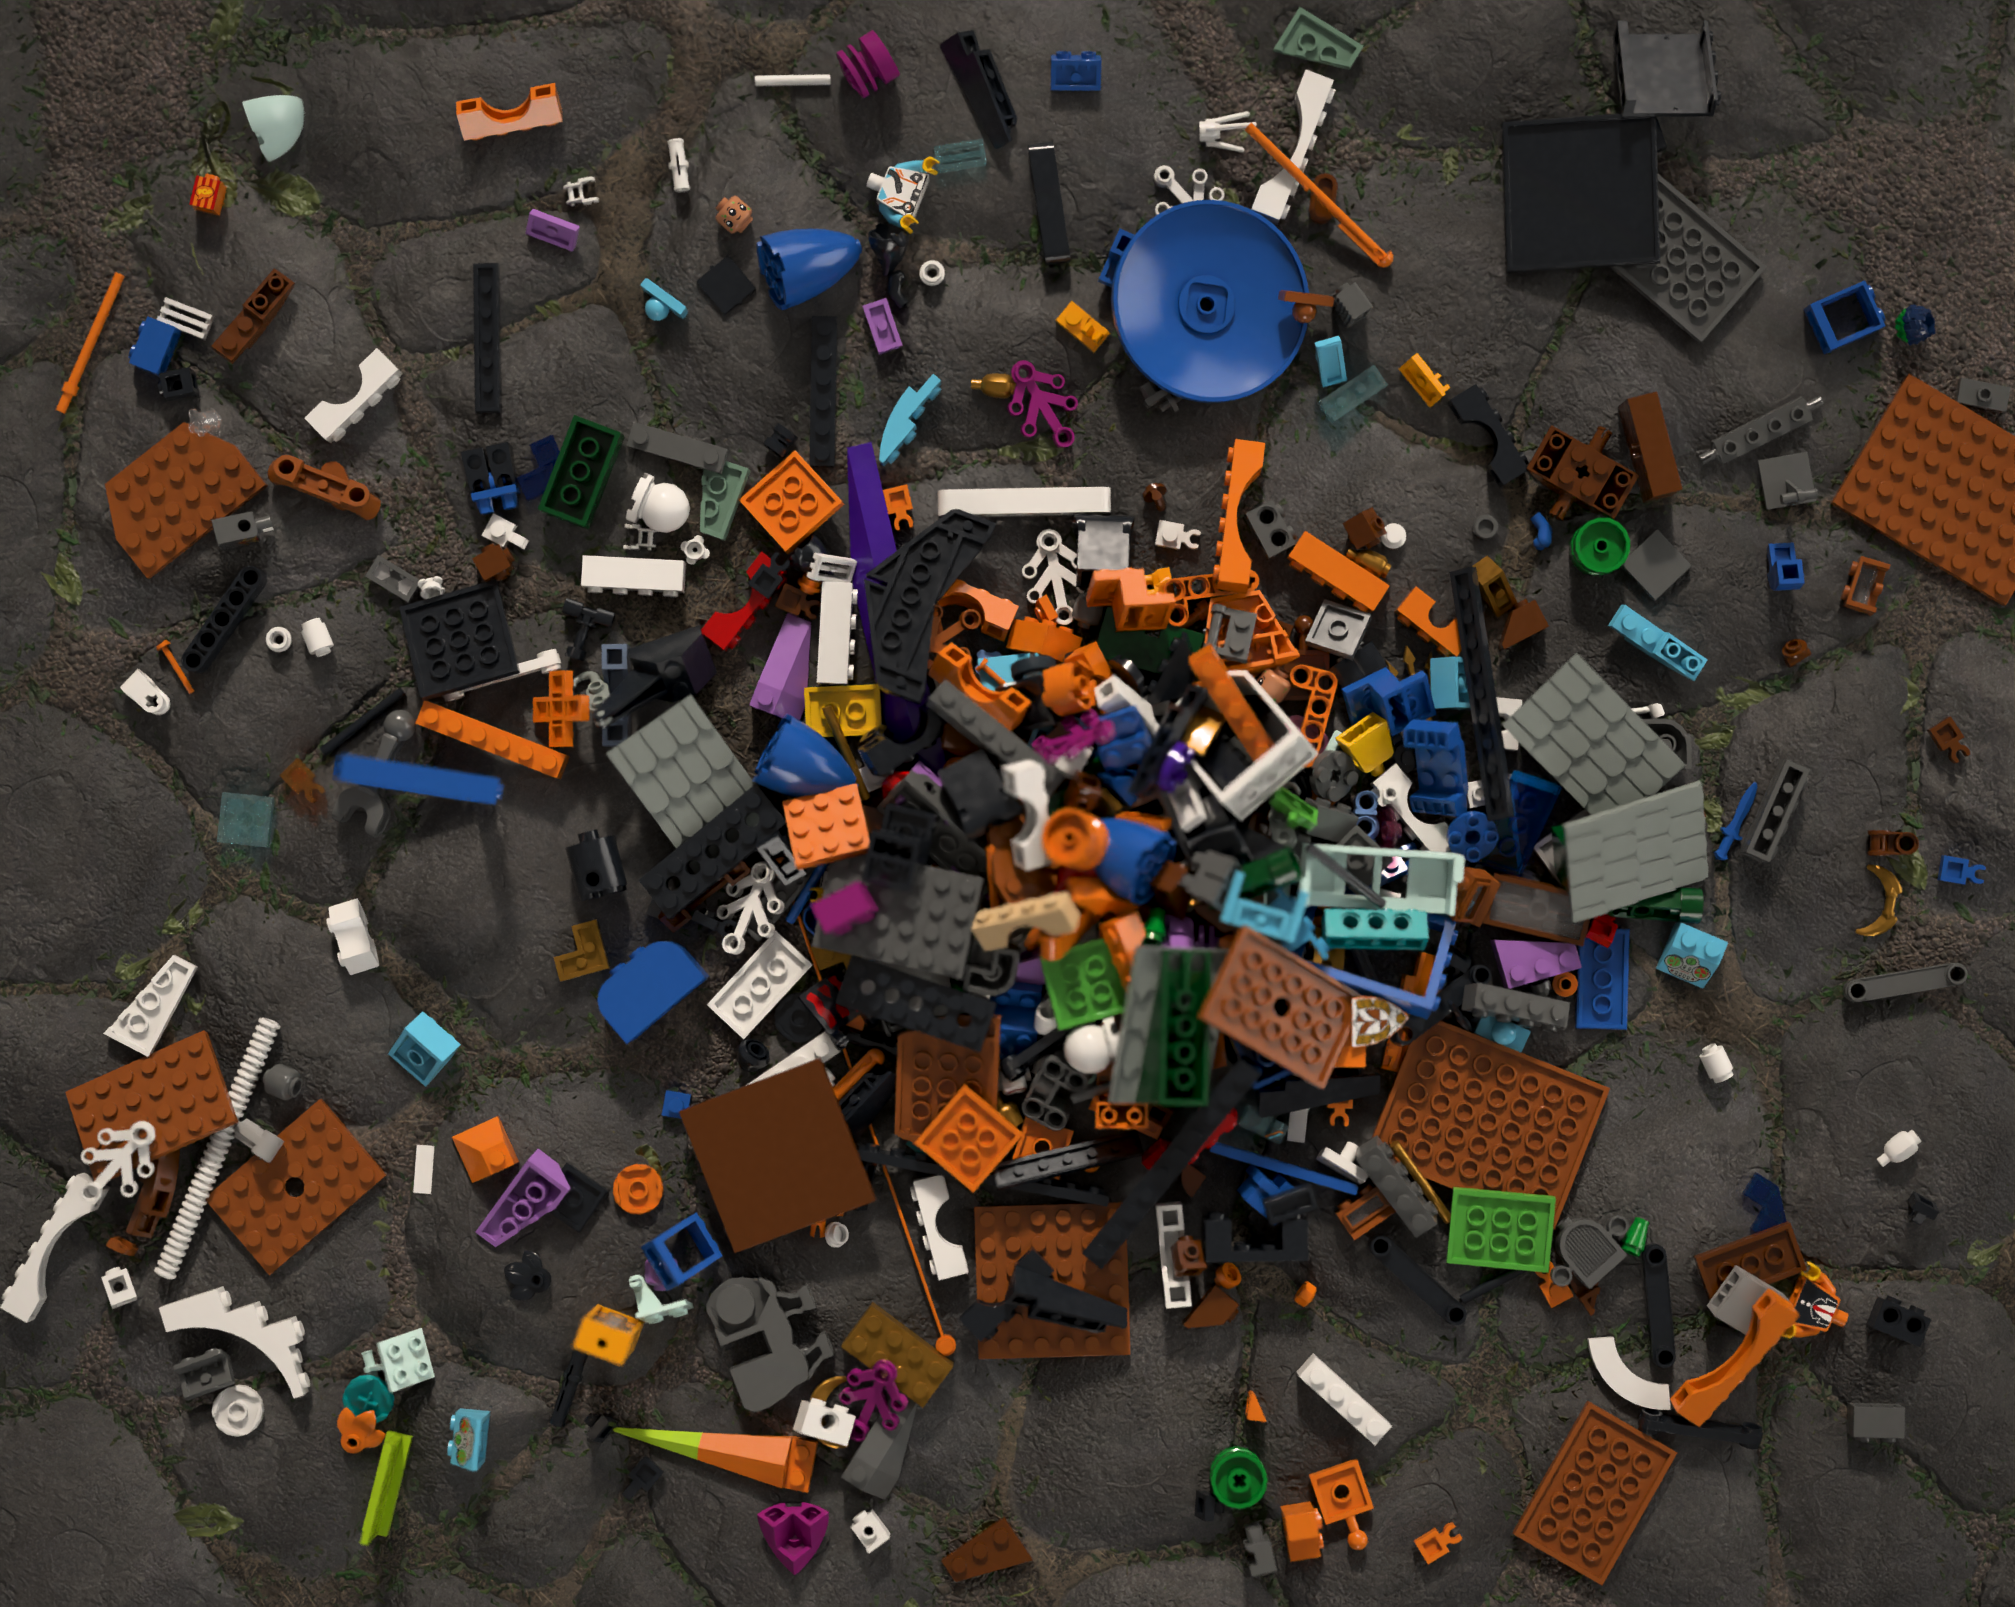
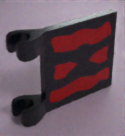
(831, 1017)

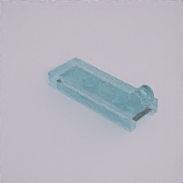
(1352, 394)

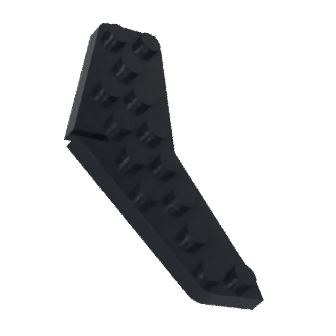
(915, 583)

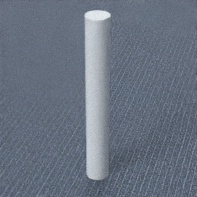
(786, 80)

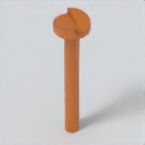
(163, 646)
(989, 671)

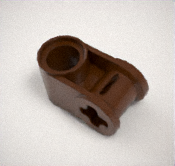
(1887, 843)

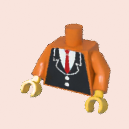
(1815, 1303)

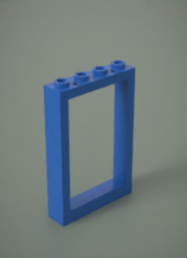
(416, 779)
(1404, 1000)

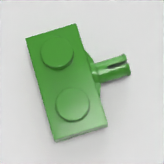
(1296, 809)

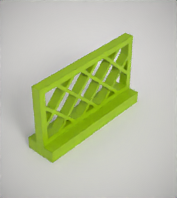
(386, 1486)

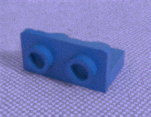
(1076, 71)

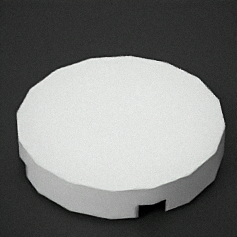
(238, 1410)

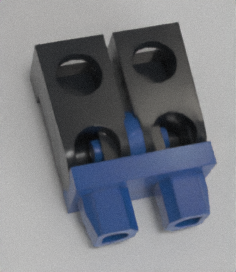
(491, 485)

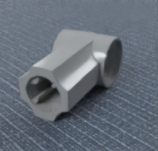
(260, 1141)

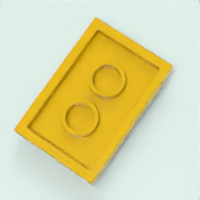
(854, 706)

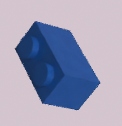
(154, 346)

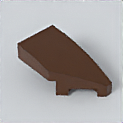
(1585, 1295)

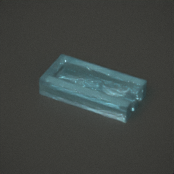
(958, 146)

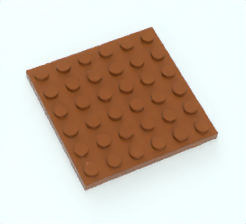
(1060, 1236)

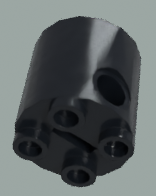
(596, 866)

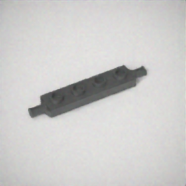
(1761, 430)

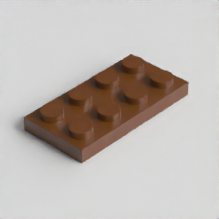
(1765, 1254)

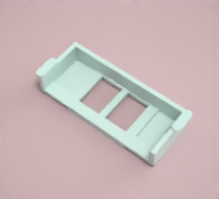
(1430, 879)

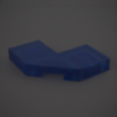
(535, 482)
(1769, 1197)

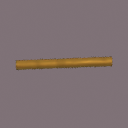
(845, 750)
(1420, 1179)

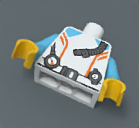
(902, 190)

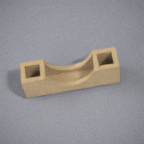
(1051, 913)

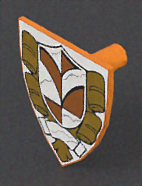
(1374, 1020)

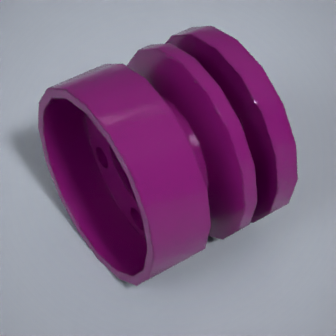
(867, 64)

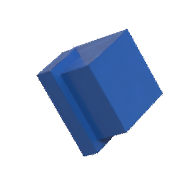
(1260, 1186)

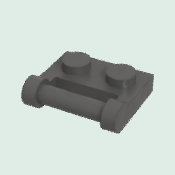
(1238, 634)

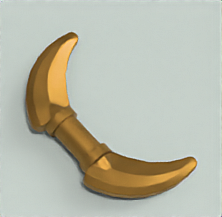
(1892, 888)
(822, 1392)

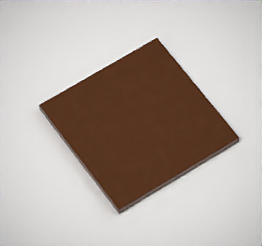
(777, 1155)

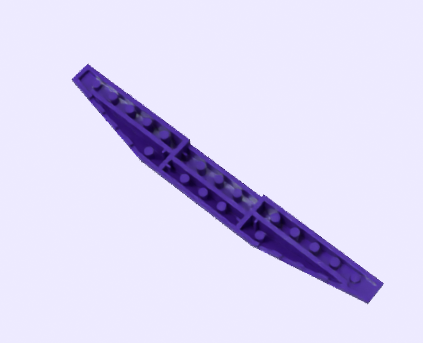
(870, 545)

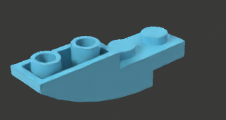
(899, 425)
(1657, 643)

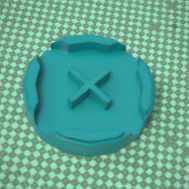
(368, 1394)

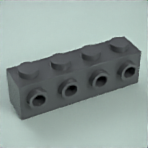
(1774, 811)
(1515, 1006)
(1396, 1186)

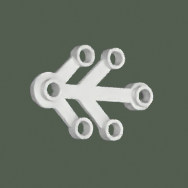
(1178, 191)
(1054, 571)
(750, 904)
(120, 1158)

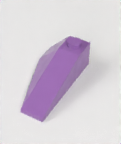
(786, 671)
(530, 1195)

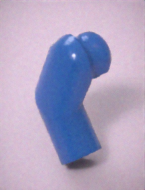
(1544, 531)

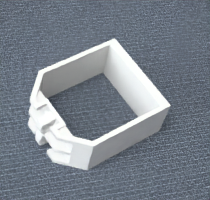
(1270, 770)

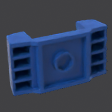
(1439, 767)

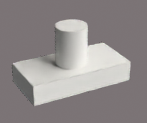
(1344, 1162)

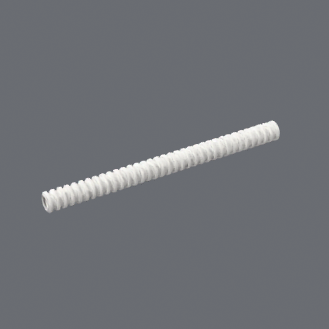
(215, 1152)

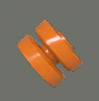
(1075, 839)

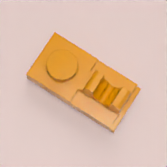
(1082, 326)
(1423, 380)

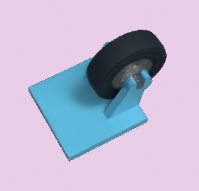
(1014, 667)

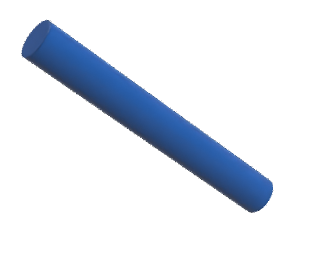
(806, 893)

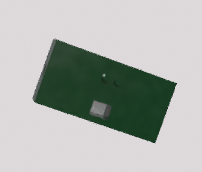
(1141, 647)

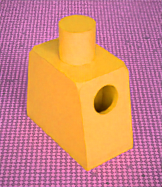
(1368, 744)

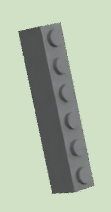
(987, 732)

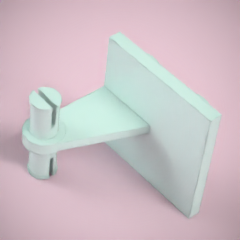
(650, 1307)
(402, 1359)

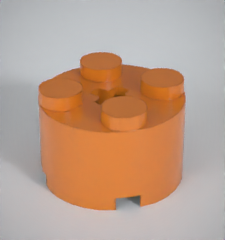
(1069, 688)

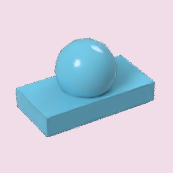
(659, 304)
(1330, 361)
(1503, 1033)

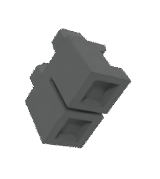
(1212, 878)
(1260, 1545)

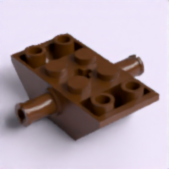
(1604, 483)

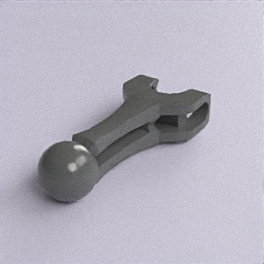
(398, 728)

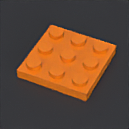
(791, 502)
(826, 826)
(968, 1138)

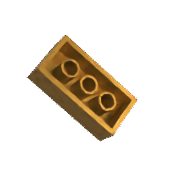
(885, 1338)

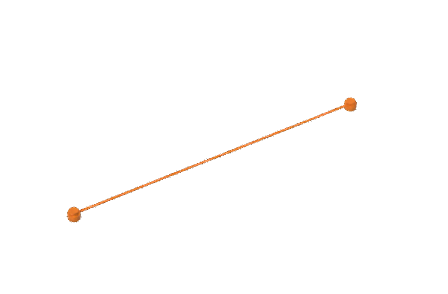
(945, 1343)

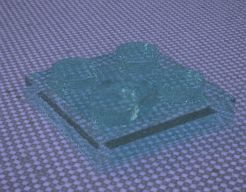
(245, 819)

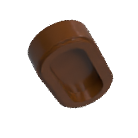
(1329, 186)

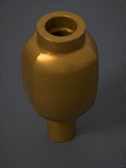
(995, 385)
(1370, 561)

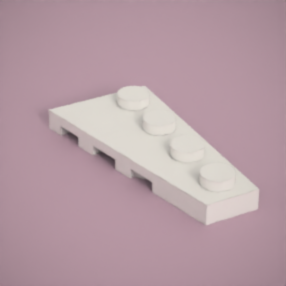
(149, 1014)

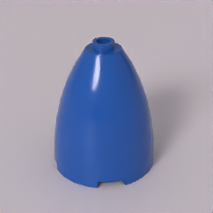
(804, 262)
(801, 762)
(1134, 858)

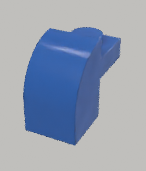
(1119, 244)
(1784, 568)

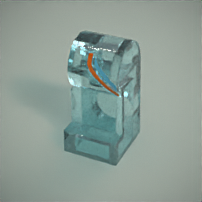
(1266, 1127)

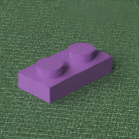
(552, 229)
(882, 326)

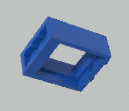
(1822, 326)
(663, 1262)

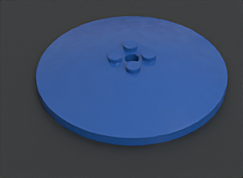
(1235, 263)

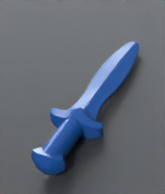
(1732, 830)

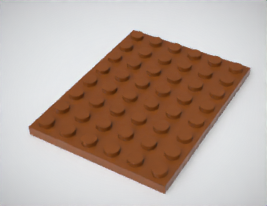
(1939, 487)
(1489, 1115)

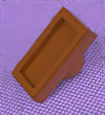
(1304, 308)

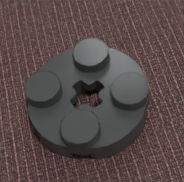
(1344, 777)

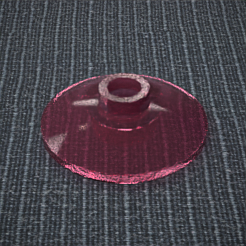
(1389, 828)

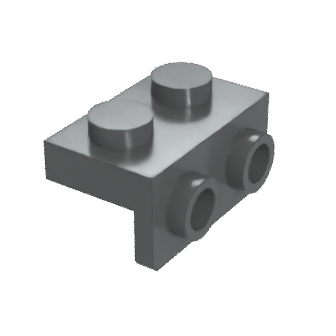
(205, 1373)

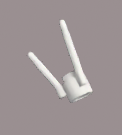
(1211, 130)

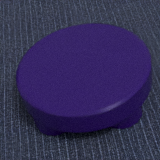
(1173, 770)

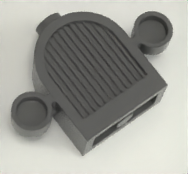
(1587, 1249)

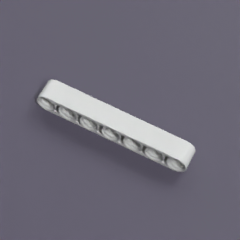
(1026, 501)

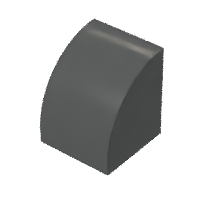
(1214, 812)

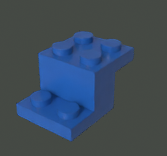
(1390, 699)
(1017, 1014)

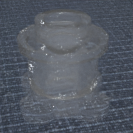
(204, 421)

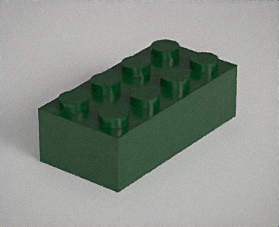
(581, 472)

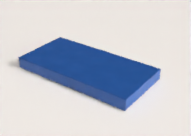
(1603, 984)

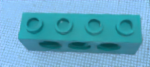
(1364, 937)

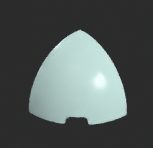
(276, 122)

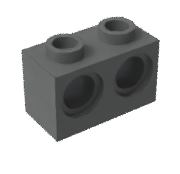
(1264, 532)

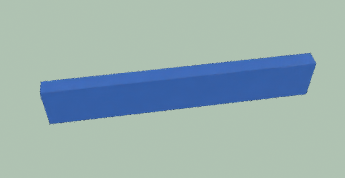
(1285, 1168)

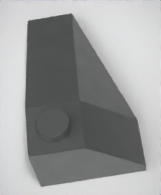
(880, 1455)

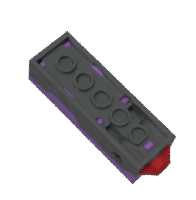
(949, 847)

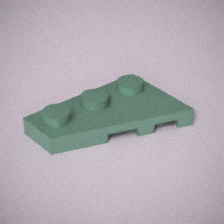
(1317, 41)
(721, 499)

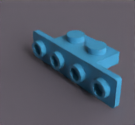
(1305, 929)

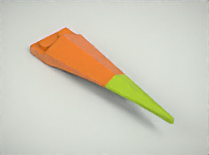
(766, 1458)

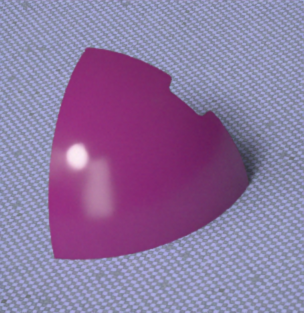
(794, 1532)

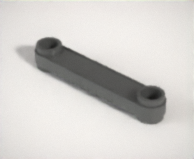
(1905, 982)

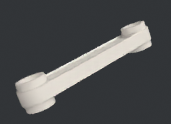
(546, 662)

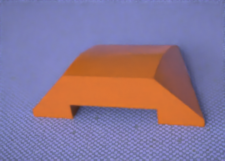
(1269, 642)

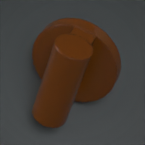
(1155, 493)
(1795, 651)

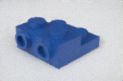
(1128, 743)

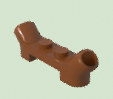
(324, 486)

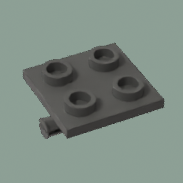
(1786, 481)

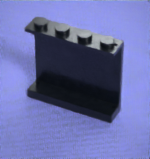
(1666, 73)

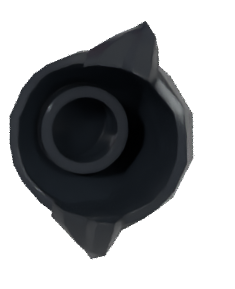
(889, 245)
(804, 554)

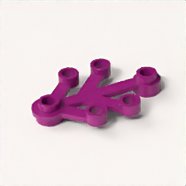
(1039, 401)
(1101, 732)
(874, 1397)

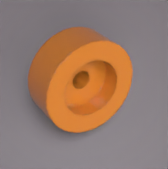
(1227, 1275)

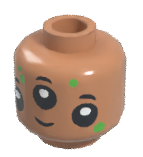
(733, 214)
(1275, 683)

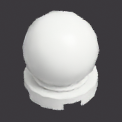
(660, 505)
(1092, 1046)

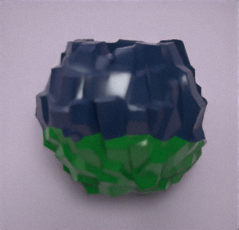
(1915, 324)

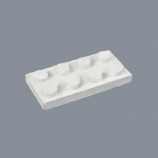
(759, 984)

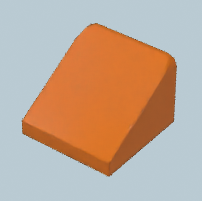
(1253, 1409)

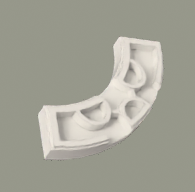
(1622, 1380)

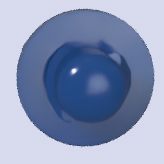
(1472, 836)

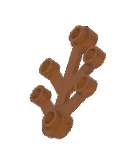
(937, 640)

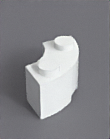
(354, 942)

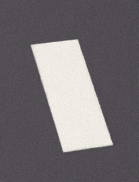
(1297, 1126)
(423, 1169)

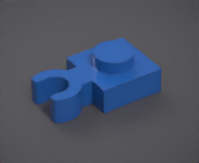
(1957, 870)

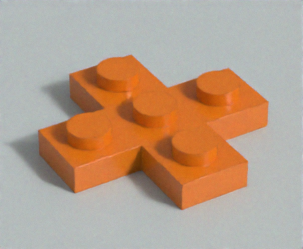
(561, 708)

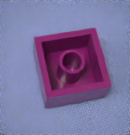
(845, 908)

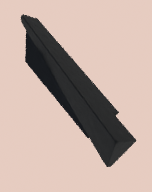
(1062, 1304)

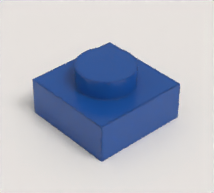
(674, 1102)

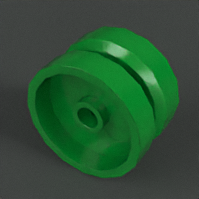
(1584, 548)
(1241, 1492)

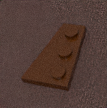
(987, 1552)

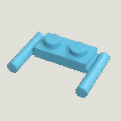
(1261, 917)

